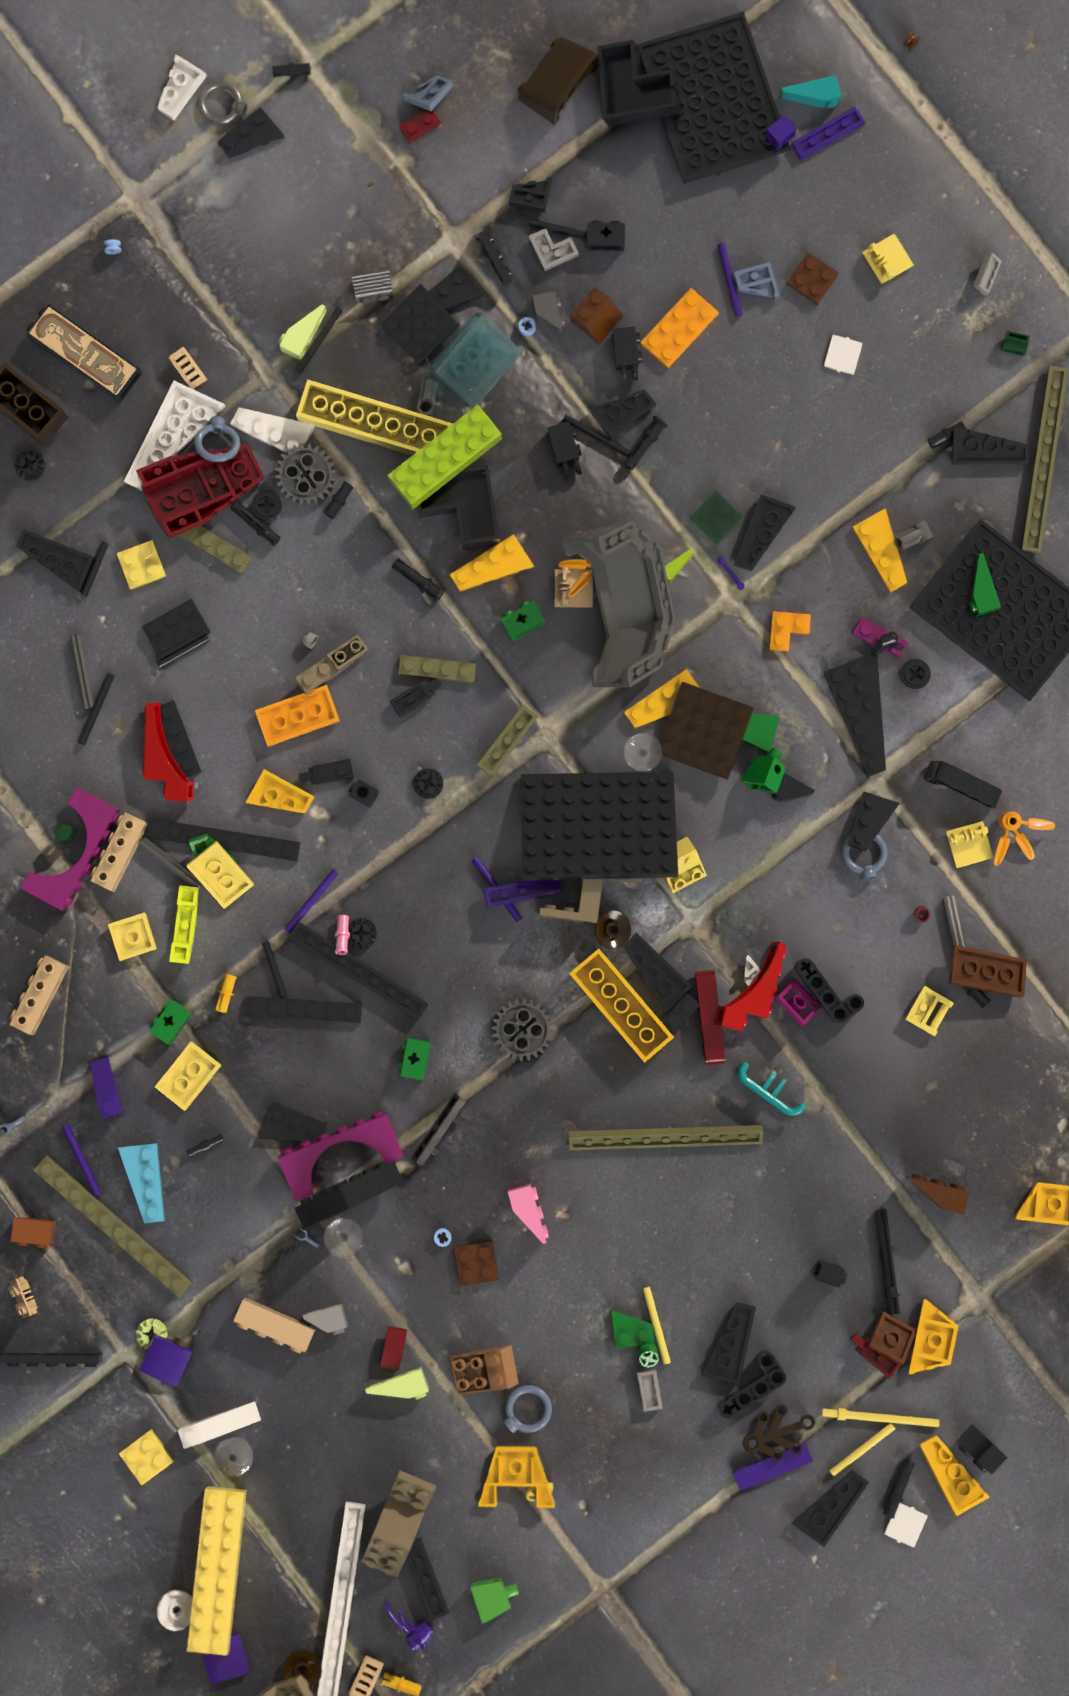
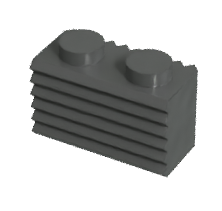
(372, 286)

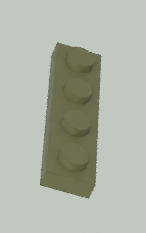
(218, 548)
(437, 669)
(507, 740)

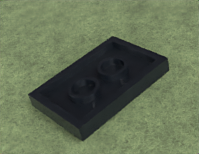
(176, 629)

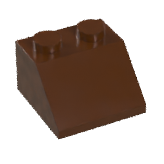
(596, 315)

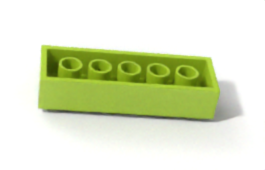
(445, 456)

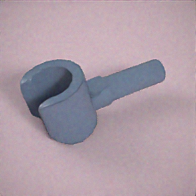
(10, 1126)
(303, 1236)

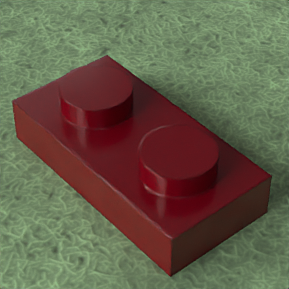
(419, 125)

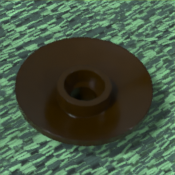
(620, 929)
(301, 1658)

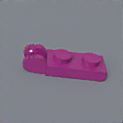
(871, 634)

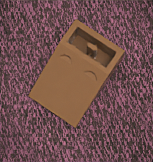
(484, 1370)

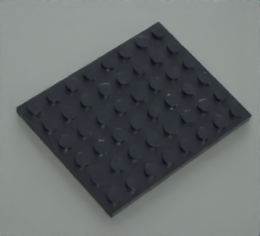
(721, 97)
(1023, 637)
(598, 826)

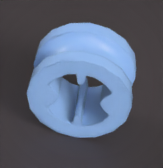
(112, 246)
(527, 332)
(437, 1239)

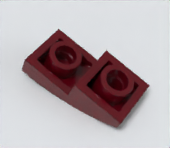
(393, 1348)

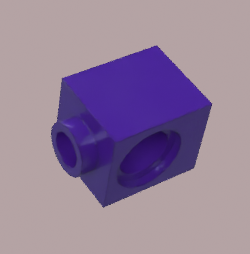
(781, 132)

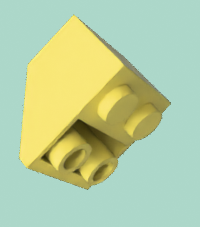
(689, 866)

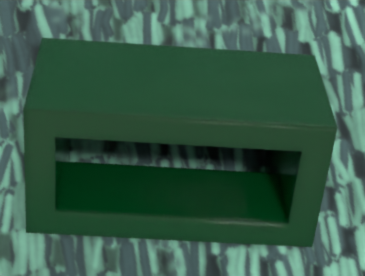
(1015, 343)
(65, 834)

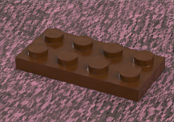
(988, 971)

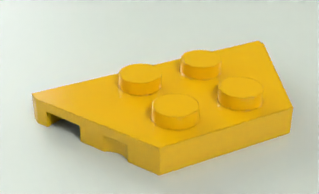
(1046, 1204)
(933, 1339)

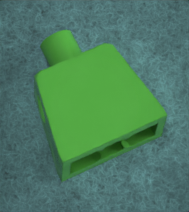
(492, 1597)

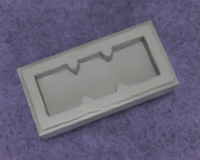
(987, 273)
(649, 1390)

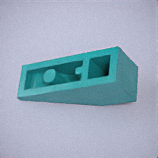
(818, 93)

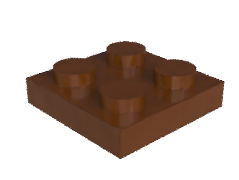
(812, 278)
(476, 1263)
(891, 1338)

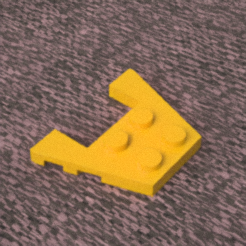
(516, 1468)

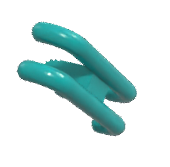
(769, 1097)

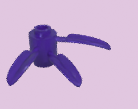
(418, 1636)

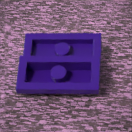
(165, 1360)
(227, 1666)

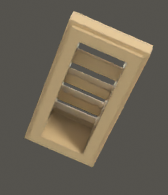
(177, 356)
(373, 1662)

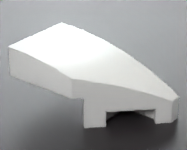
(751, 970)

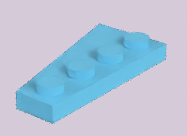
(145, 1179)

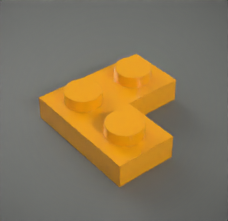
(784, 624)

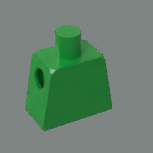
(761, 732)
(765, 772)

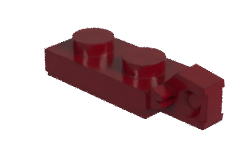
(881, 1363)

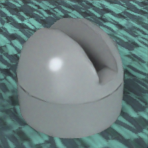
(310, 639)

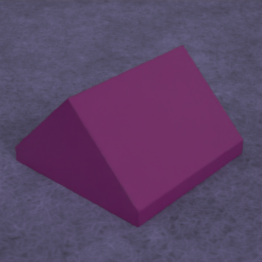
(797, 1003)

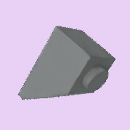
(328, 1319)

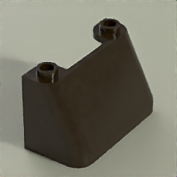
(557, 78)

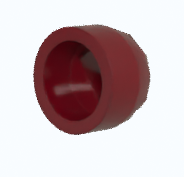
(926, 914)

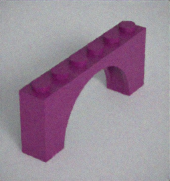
(60, 888)
(374, 1131)

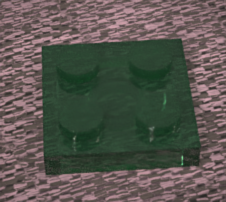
(716, 517)

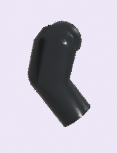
(885, 641)

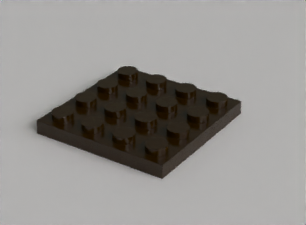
(705, 730)

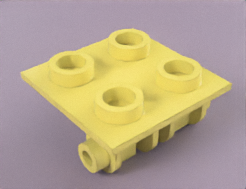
(887, 258)
(969, 844)

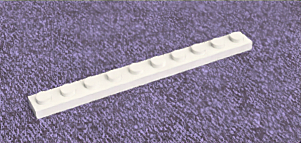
(341, 1599)

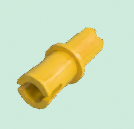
(225, 993)
(401, 1684)

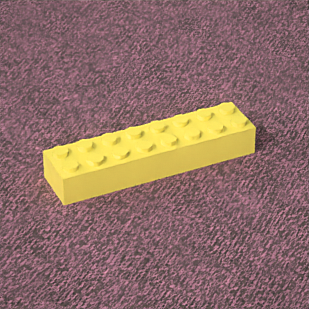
(367, 418)
(217, 1570)

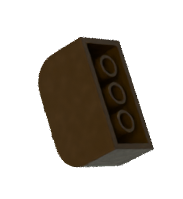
(29, 407)

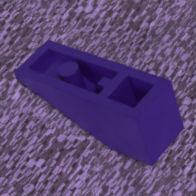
(106, 1088)

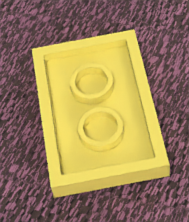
(220, 874)
(188, 1076)

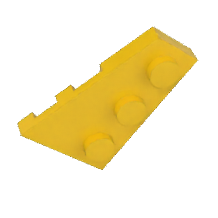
(279, 794)

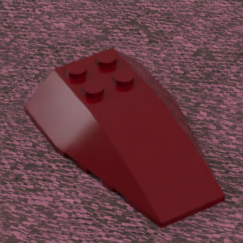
(192, 490)

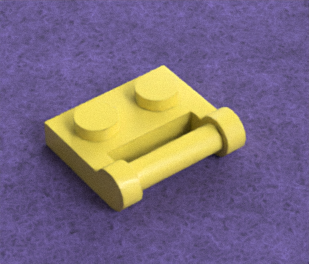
(923, 1008)

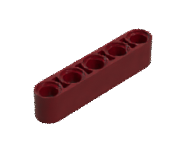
(708, 1008)

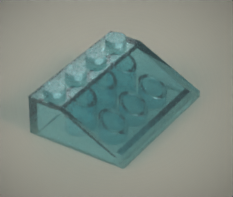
(475, 360)

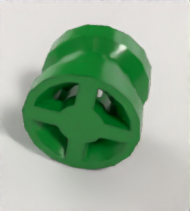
(651, 1358)

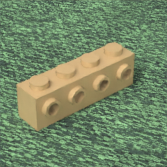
(119, 852)
(39, 995)
(275, 1325)

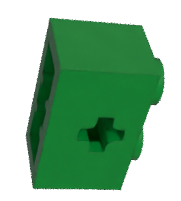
(517, 629)
(180, 1018)
(416, 1070)

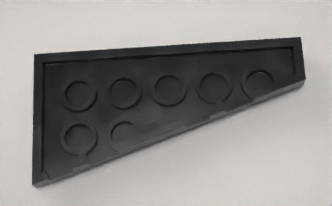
(858, 698)

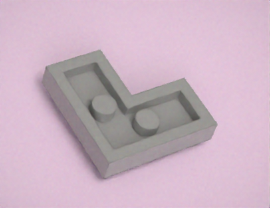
(552, 254)

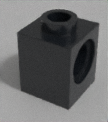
(369, 799)

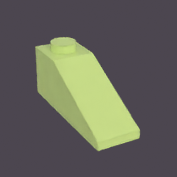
(301, 334)
(404, 1385)

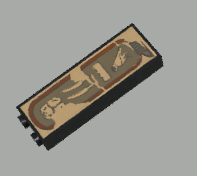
(83, 353)

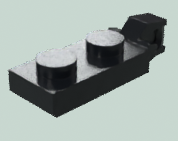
(414, 697)
(328, 772)

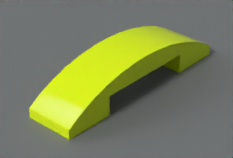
(185, 924)

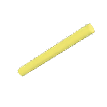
(656, 1325)
(862, 1449)

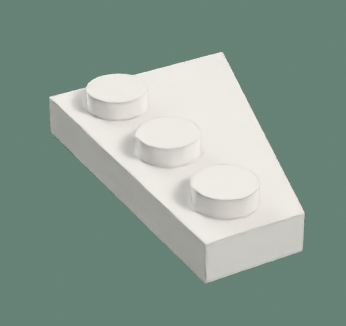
(182, 84)

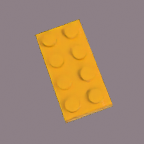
(679, 328)
(297, 715)

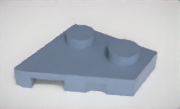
(429, 93)
(757, 281)

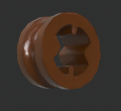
(911, 41)

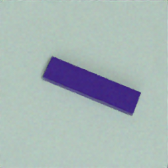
(827, 133)
(520, 891)
(769, 1468)

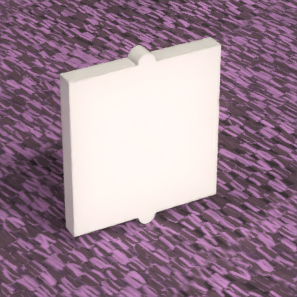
(843, 354)
(906, 1525)

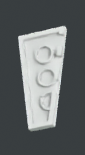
(272, 430)

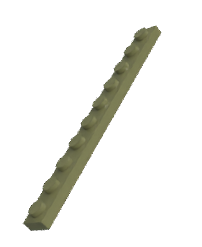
(1044, 459)
(666, 1137)
(113, 1226)

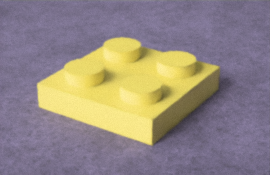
(141, 564)
(132, 936)
(146, 1457)

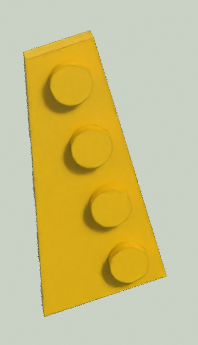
(878, 542)
(495, 563)
(658, 703)
(955, 1482)

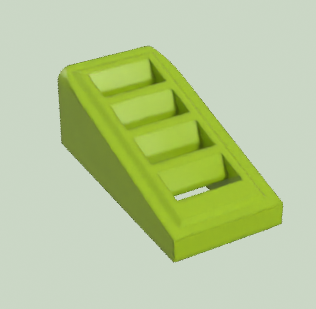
(677, 565)

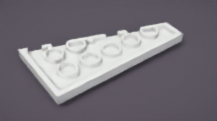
(174, 427)

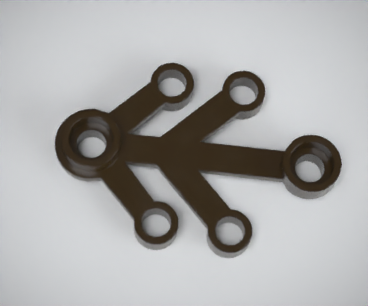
(775, 1434)

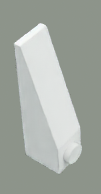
(218, 1424)

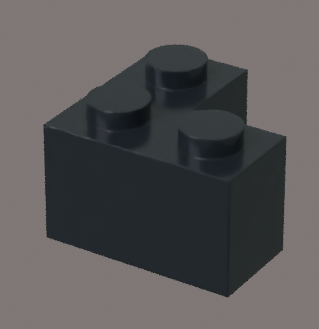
(985, 1453)

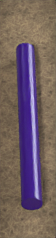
(730, 280)
(491, 881)
(310, 902)
(81, 1160)

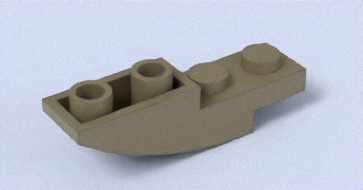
(331, 665)

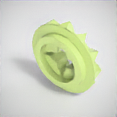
(146, 1326)

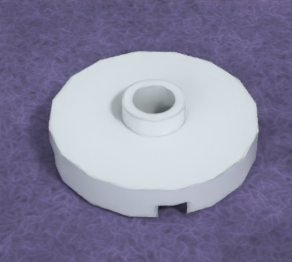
(165, 1606)

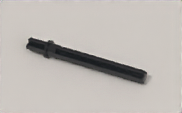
(887, 1262)

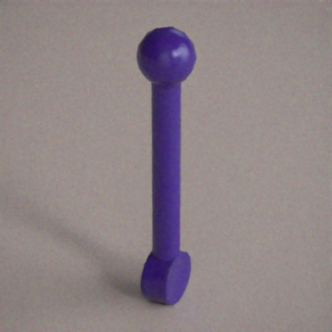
(740, 586)

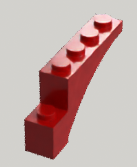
(158, 760)
(758, 996)

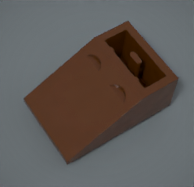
(949, 1198)

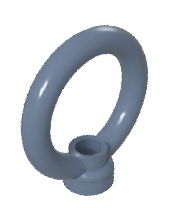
(217, 426)
(866, 872)
(513, 1423)

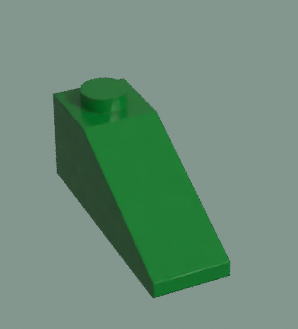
(983, 593)

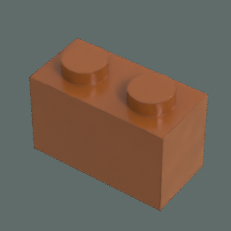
(33, 1231)

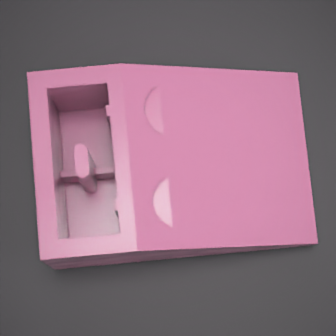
(525, 1208)

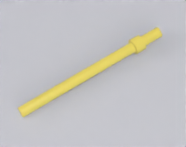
(842, 1414)

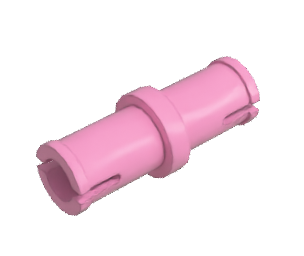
(342, 935)

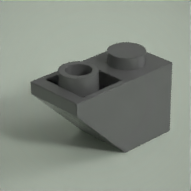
(547, 311)

